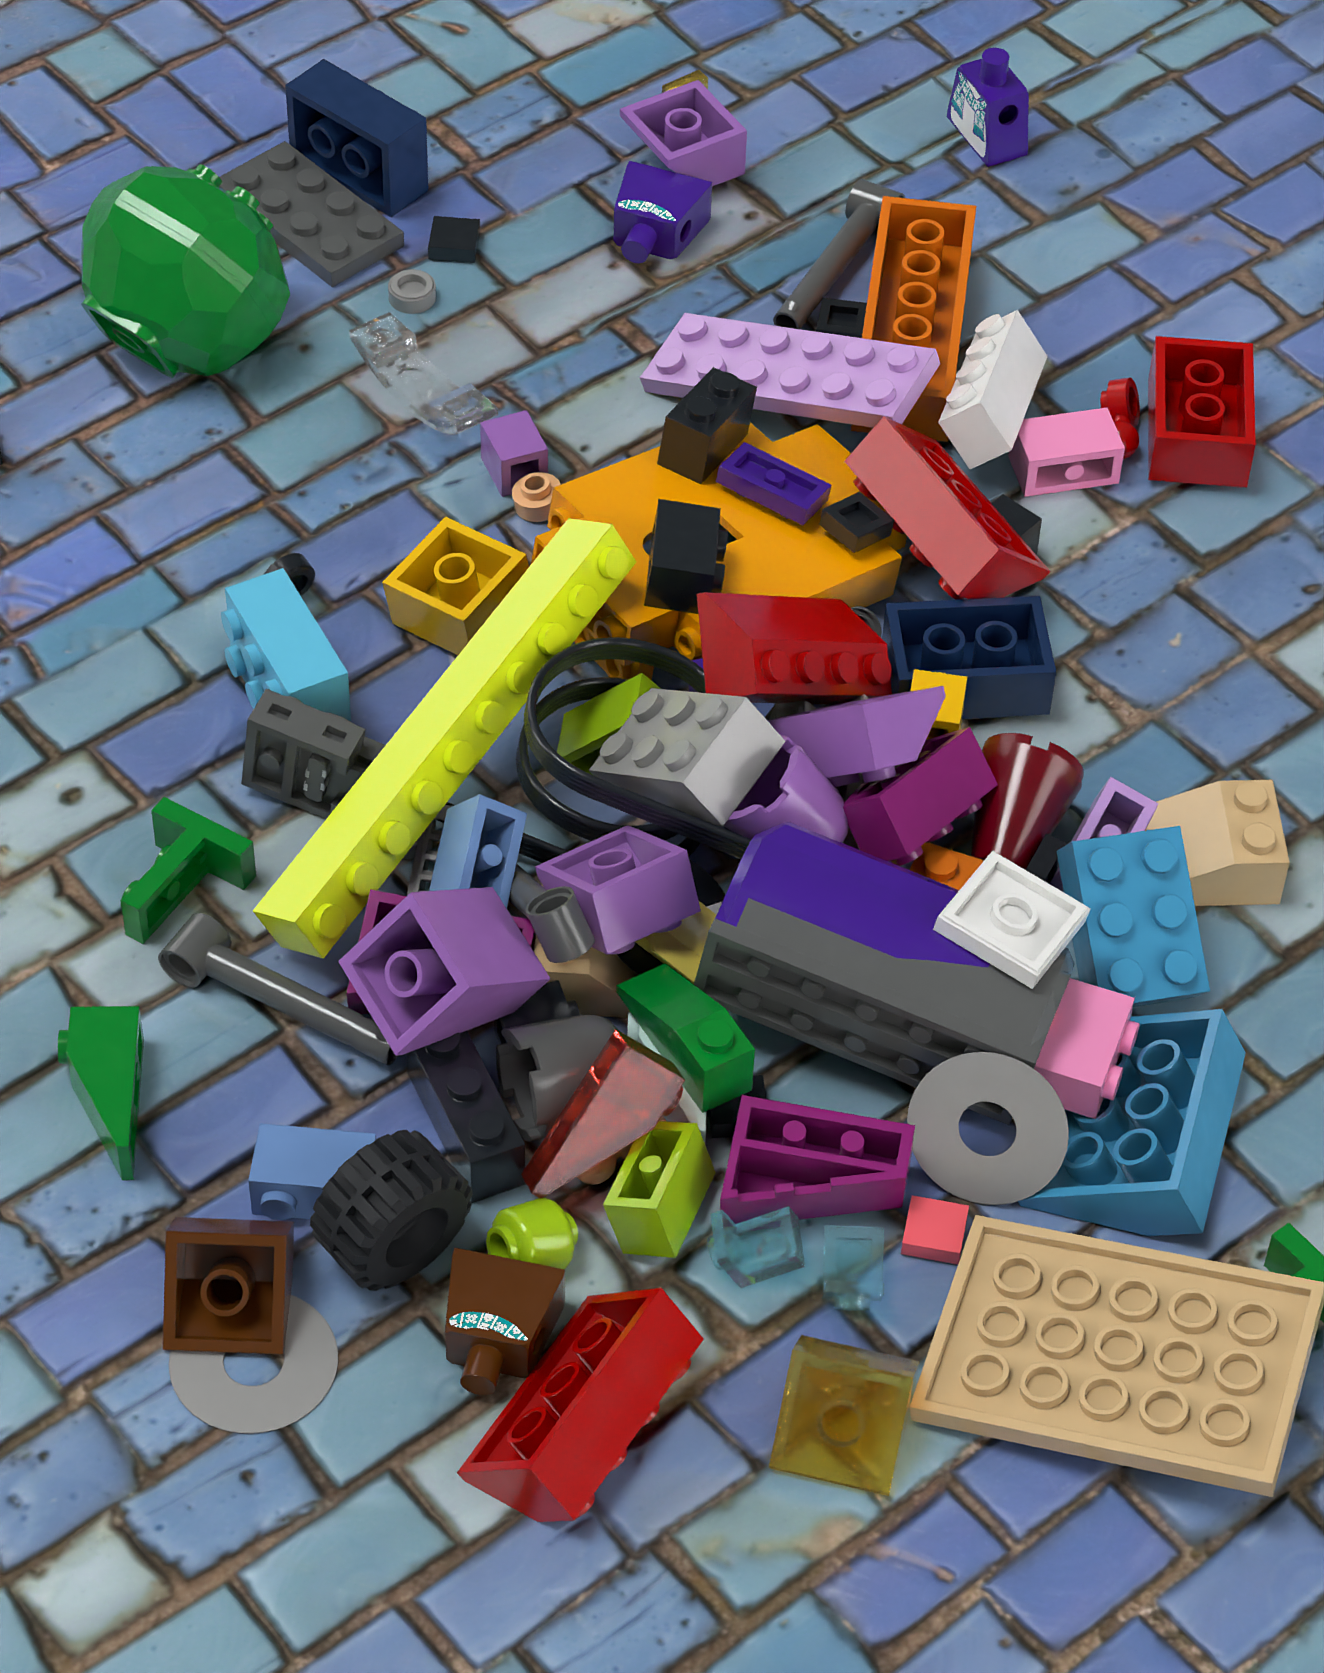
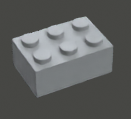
(690, 751)

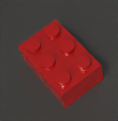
(1201, 412)

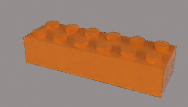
(921, 292)

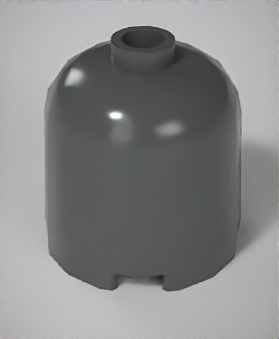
(546, 1065)

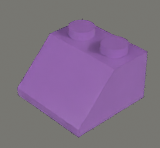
(691, 132)
(626, 886)

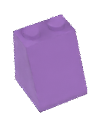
(442, 966)

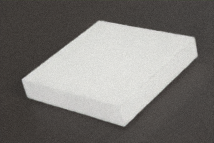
(1011, 919)

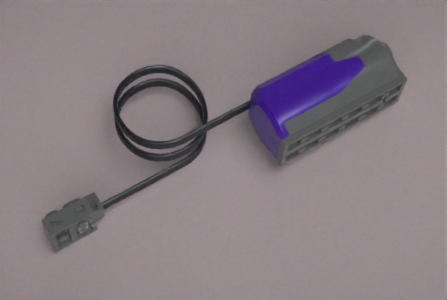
(807, 930)

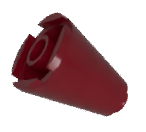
(1029, 799)

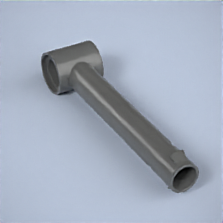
(863, 218)
(554, 917)
(204, 950)

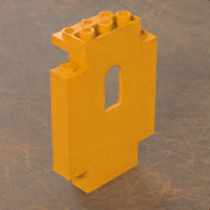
(767, 558)

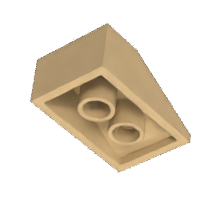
(1229, 841)

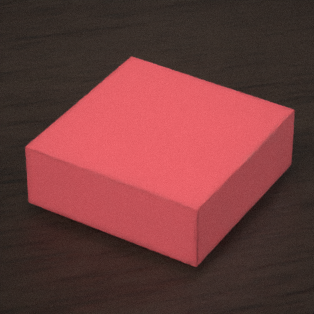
(934, 1229)

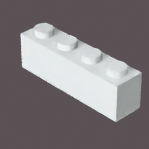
(993, 389)

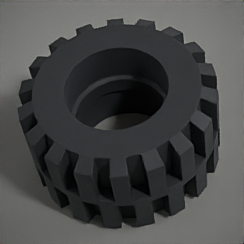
(391, 1210)

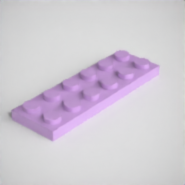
(796, 369)

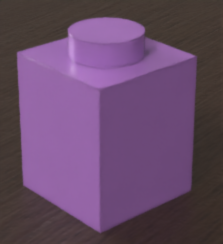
(512, 449)

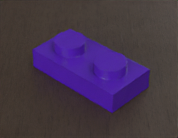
(773, 483)

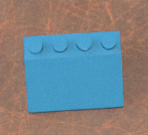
(1160, 1141)

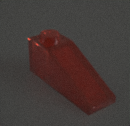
(610, 1109)

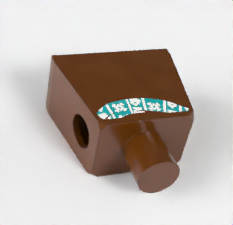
(499, 1316)

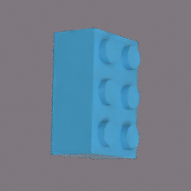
(1141, 917)

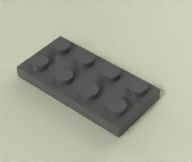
(315, 214)

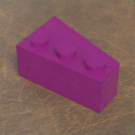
(922, 800)
(813, 1162)

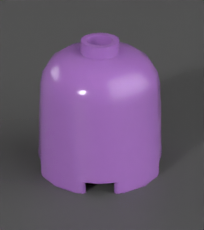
(791, 792)

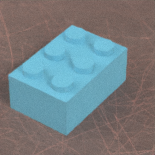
(282, 646)

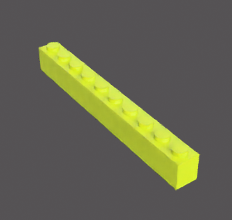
(443, 739)

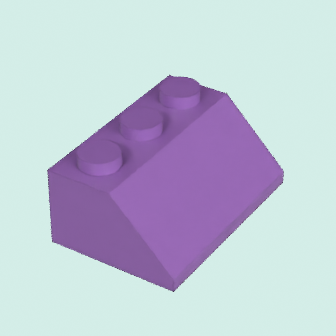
(864, 734)

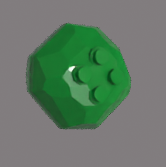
(181, 270)

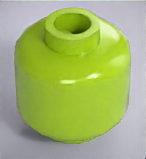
(534, 1234)

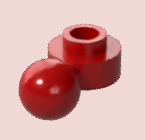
(1124, 408)

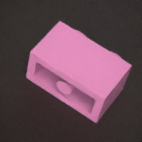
(1067, 452)
(1085, 1046)

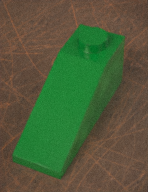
(692, 1034)
(106, 1072)

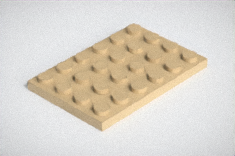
(1121, 1354)

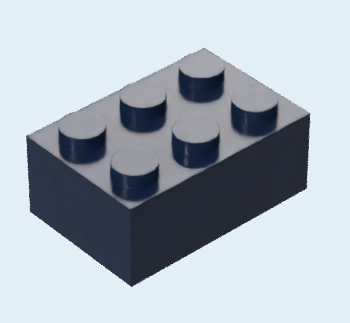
(359, 136)
(991, 641)

